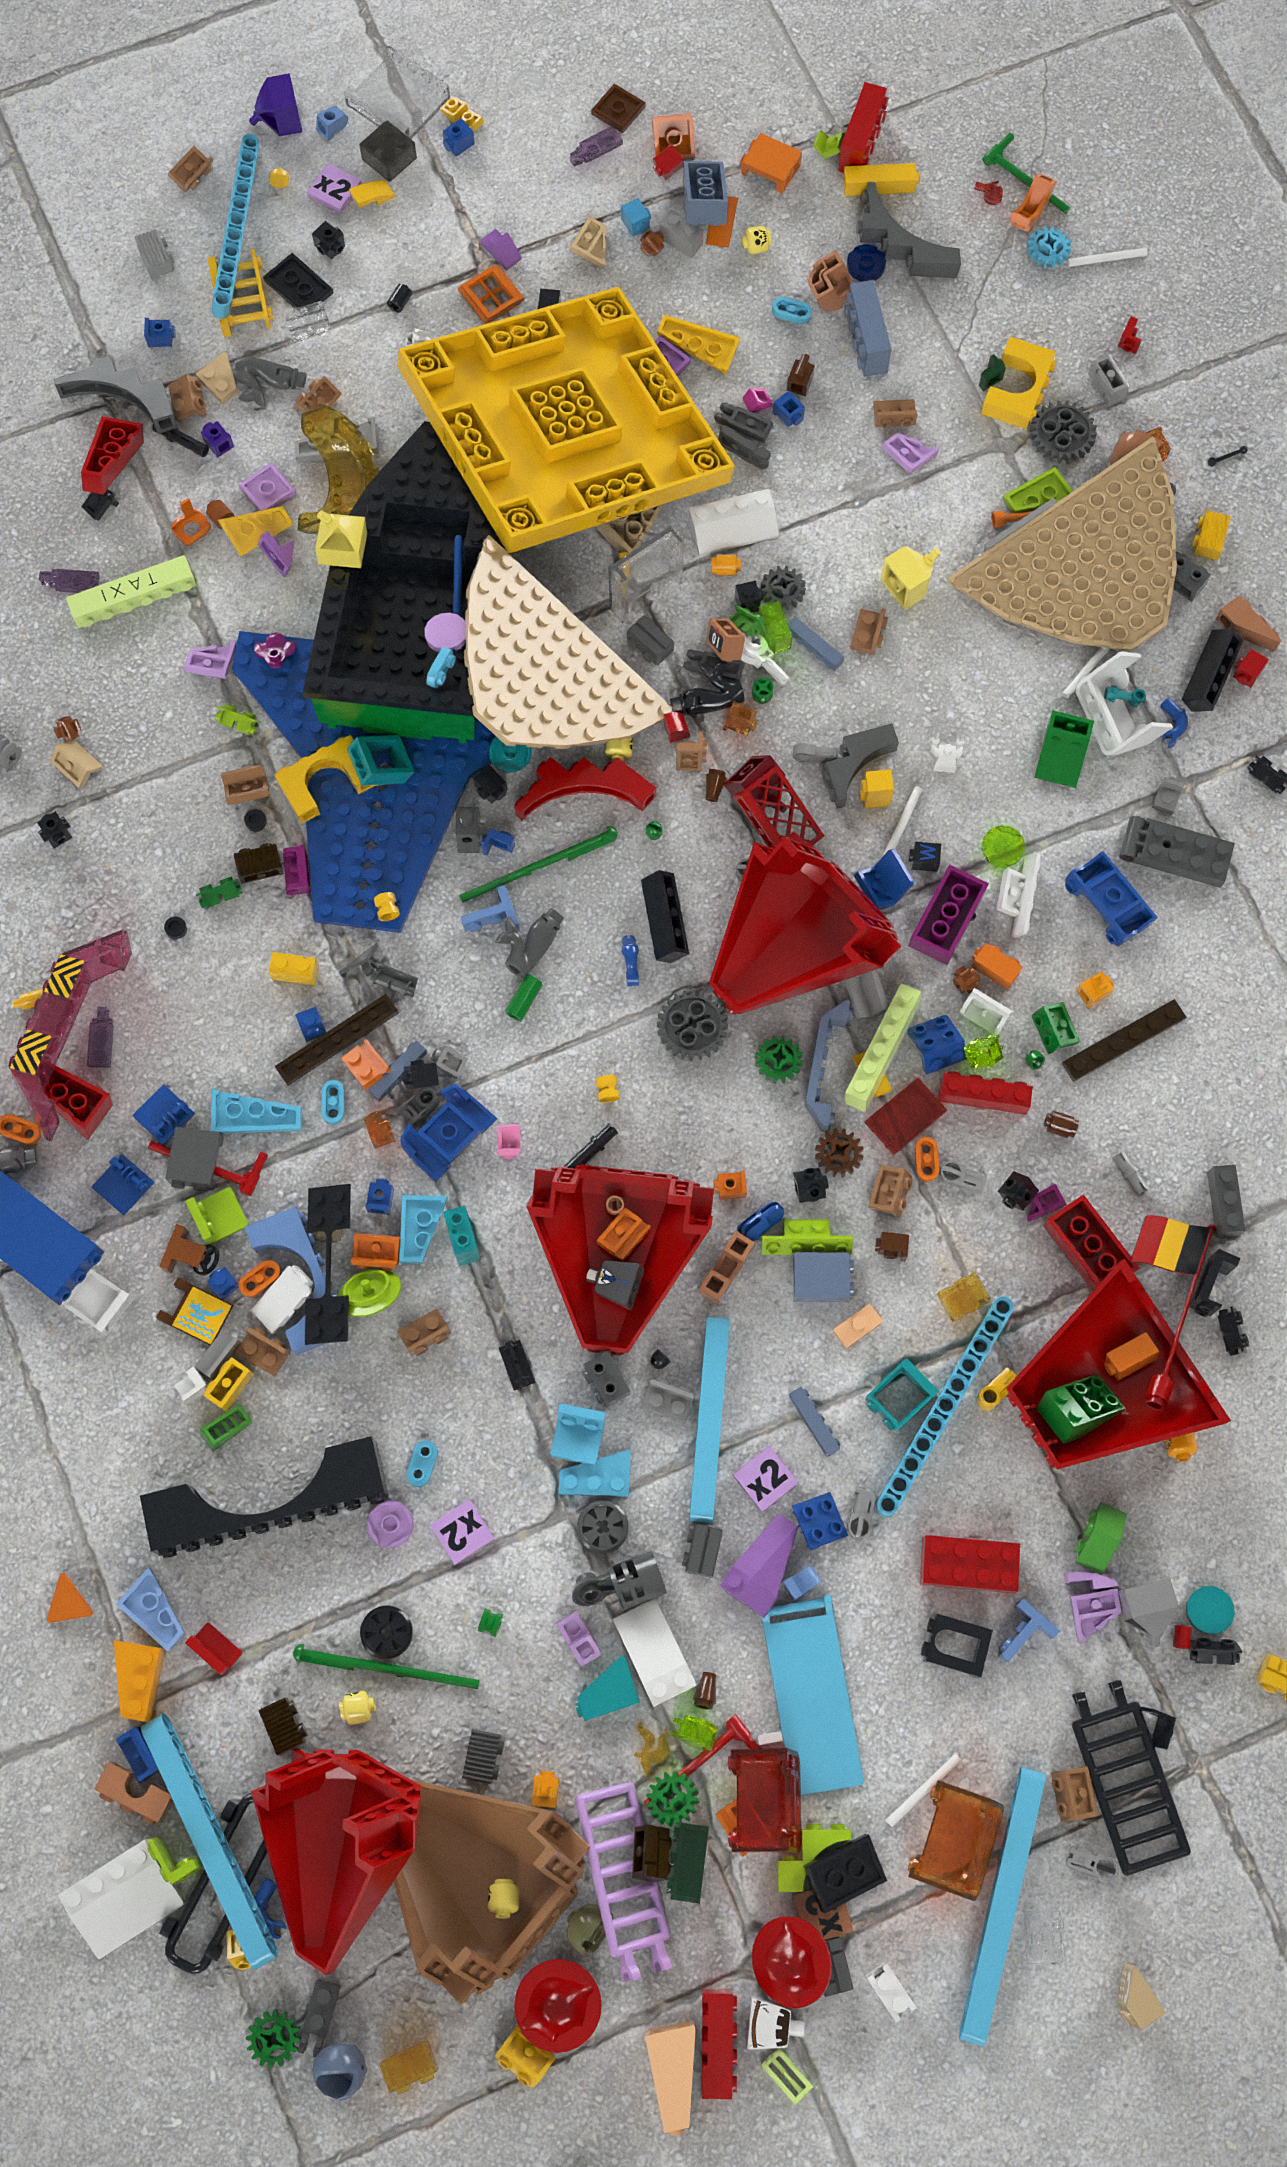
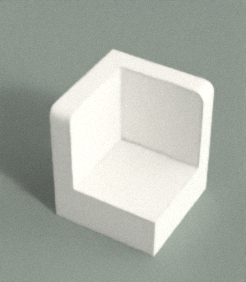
(191, 1386)

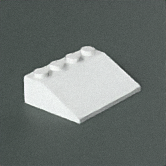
(120, 1900)

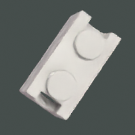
(890, 1991)

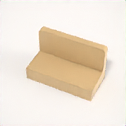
(74, 762)

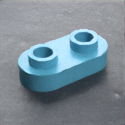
(793, 309)
(438, 670)
(333, 1103)
(422, 1463)

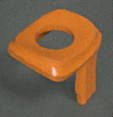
(190, 515)

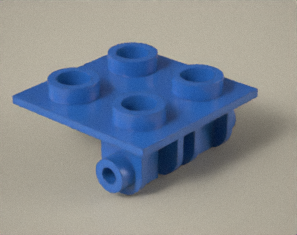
(163, 1113)
(122, 1184)
(819, 1521)

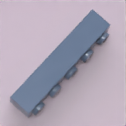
(815, 644)
(390, 1080)
(814, 1421)

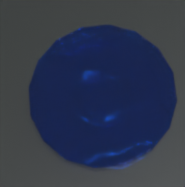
(866, 263)

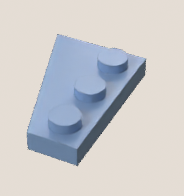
(152, 1611)

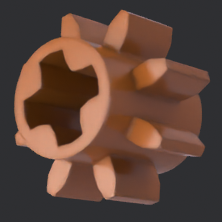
(652, 242)
(67, 728)
(966, 979)

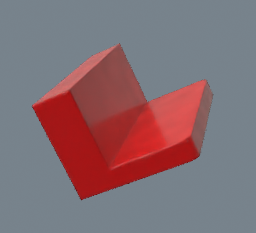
(214, 1648)

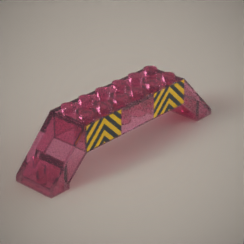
(54, 1019)

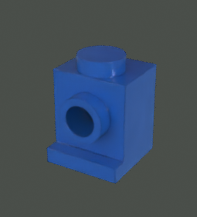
(159, 333)
(789, 409)
(310, 1024)
(383, 1204)
(222, 1282)

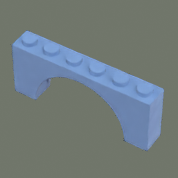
(288, 1233)

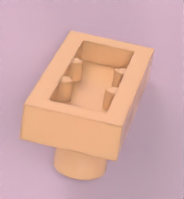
(857, 1326)

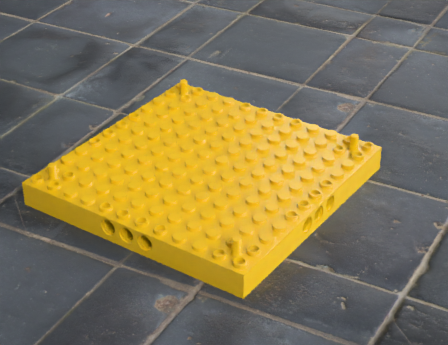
(564, 418)

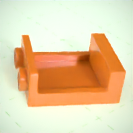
(772, 161)

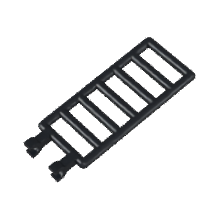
(1103, 1797)

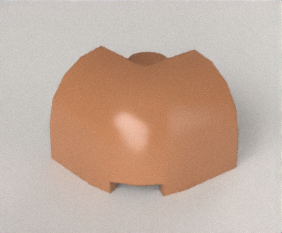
(830, 282)
(1128, 442)

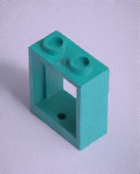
(367, 772)
(461, 1235)
(917, 1379)

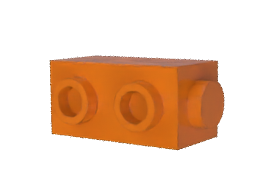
(996, 965)
(1131, 1356)

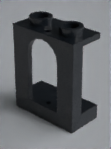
(1217, 1263)
(934, 1656)

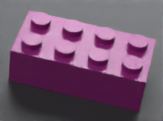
(948, 914)

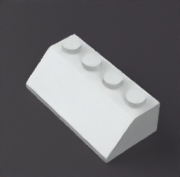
(733, 522)

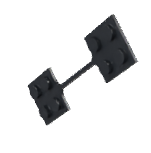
(328, 1316)

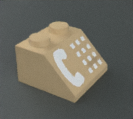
(1137, 2000)

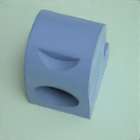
(331, 121)
(802, 1582)

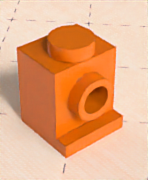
(737, 1191)

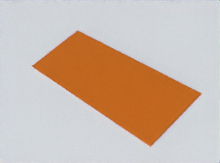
(721, 234)

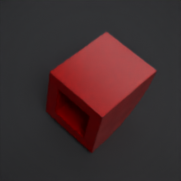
(676, 726)

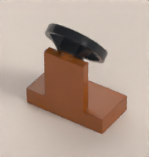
(188, 1253)

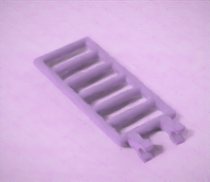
(660, 1960)

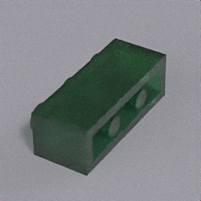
(688, 1862)

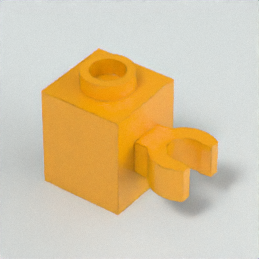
(1095, 989)
(545, 1790)

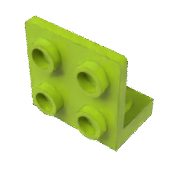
(217, 1215)
(170, 1870)

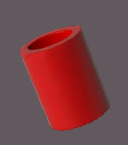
(1182, 1637)

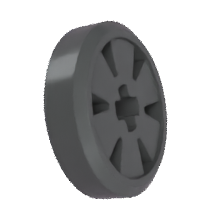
(588, 1529)

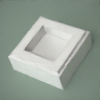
(769, 1738)

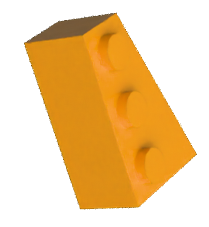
(137, 1678)

